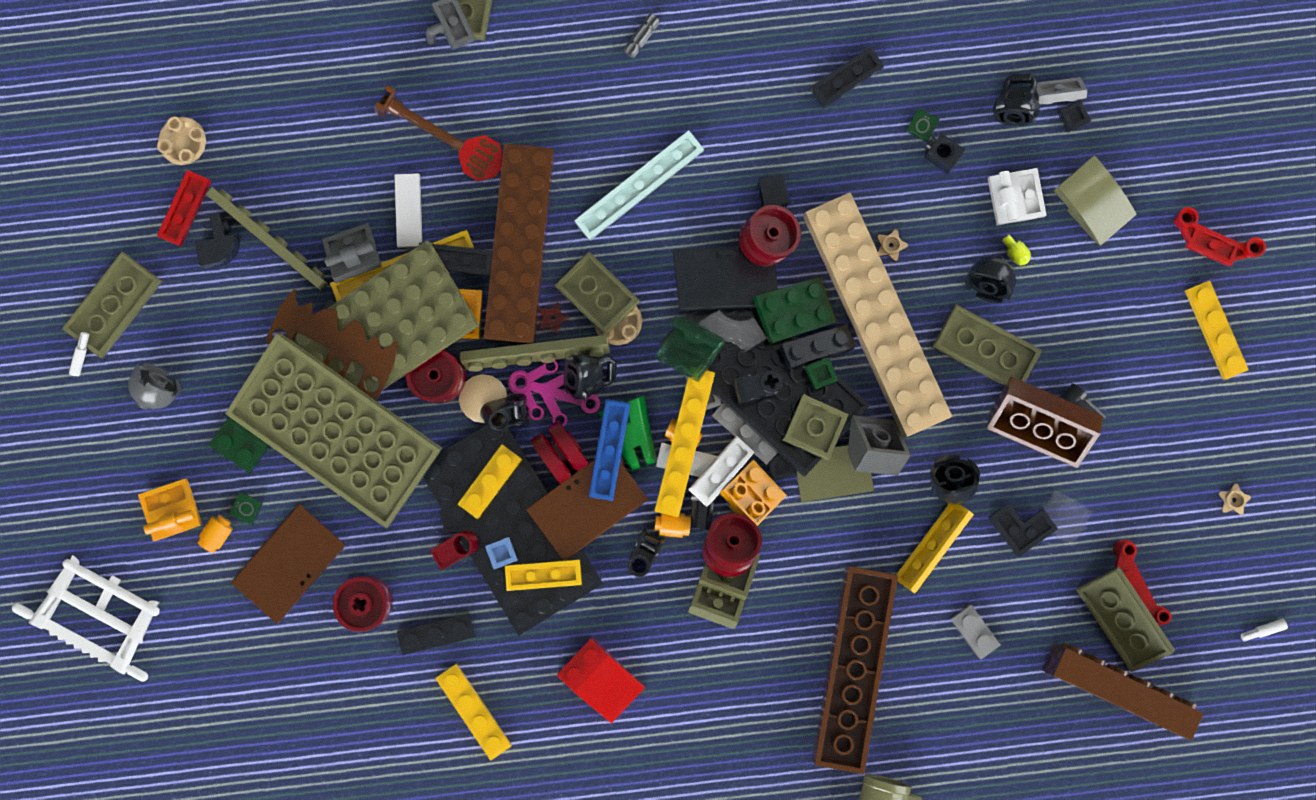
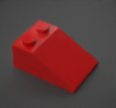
(600, 680)

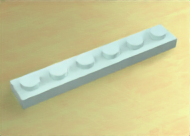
(639, 185)

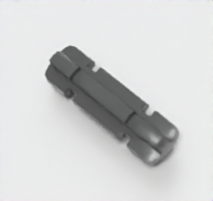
(641, 35)

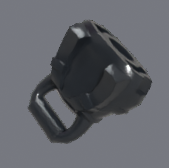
(1017, 104)
(585, 374)

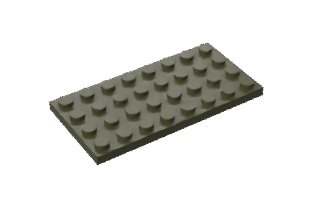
(404, 303)
(333, 430)

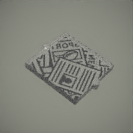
(1067, 515)

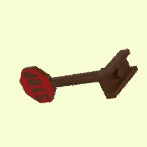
(478, 156)

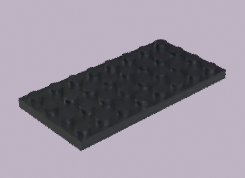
(772, 415)
(504, 517)

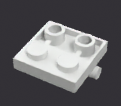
(1016, 196)

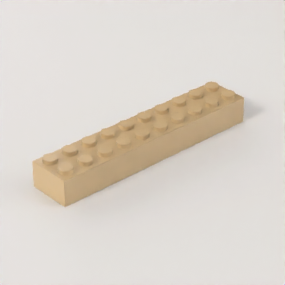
(877, 315)

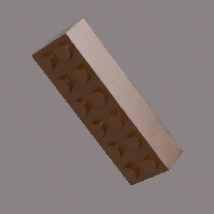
(1127, 693)

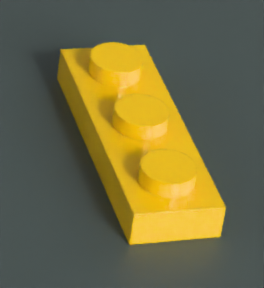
(489, 481)
(543, 575)

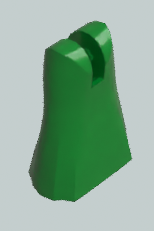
(637, 434)

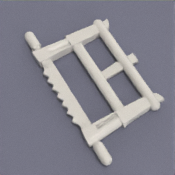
(134, 633)

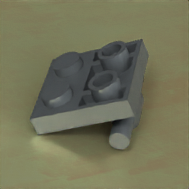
(351, 253)

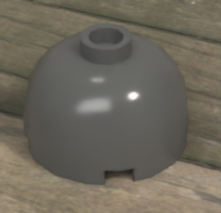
(151, 387)

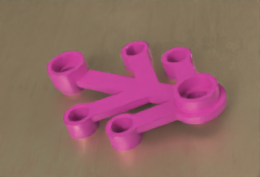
(548, 392)

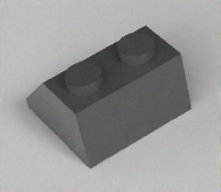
(876, 446)

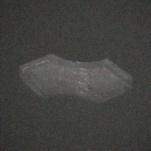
(742, 333)

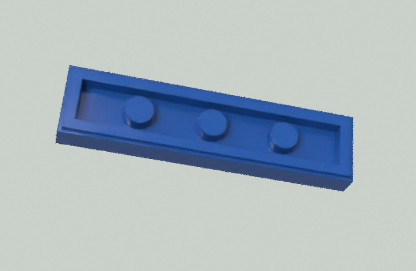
(609, 450)

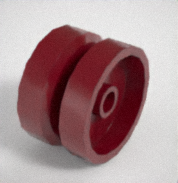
(769, 235)
(448, 383)
(560, 451)
(731, 545)
(348, 607)

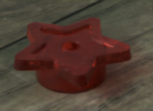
(548, 313)

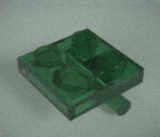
(690, 348)

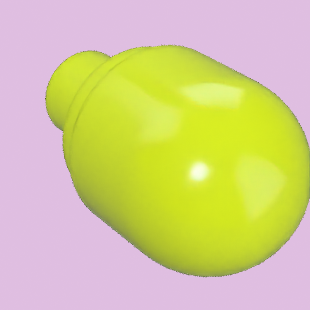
(1017, 251)

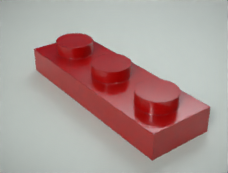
(184, 208)

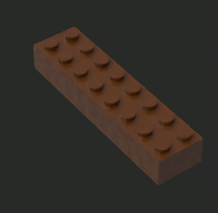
(519, 244)
(854, 669)

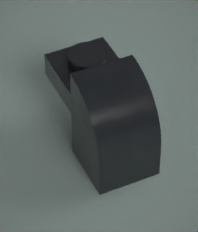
(221, 248)

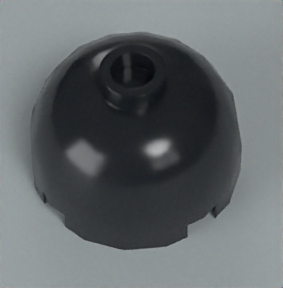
(992, 279)
(954, 479)

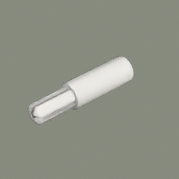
(79, 355)
(1265, 630)

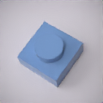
(501, 553)

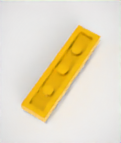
(1216, 330)
(933, 546)
(473, 712)

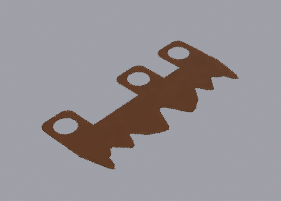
(344, 344)

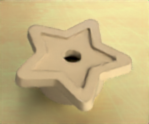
(893, 251)
(1241, 499)

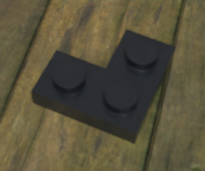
(1022, 535)

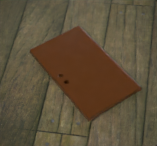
(574, 519)
(292, 555)

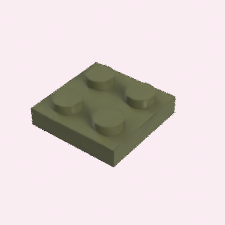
(815, 427)

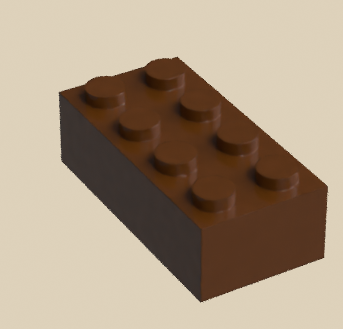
(1044, 422)

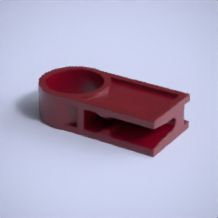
(451, 550)

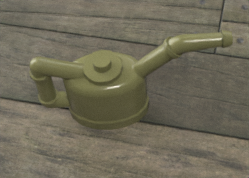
(884, 788)

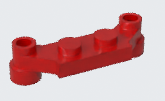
(1214, 244)
(1130, 570)

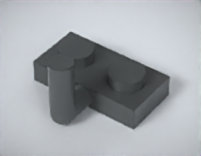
(451, 22)

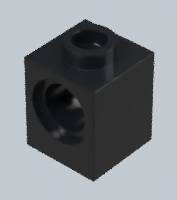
(953, 149)
(773, 191)

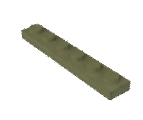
(261, 230)
(525, 354)

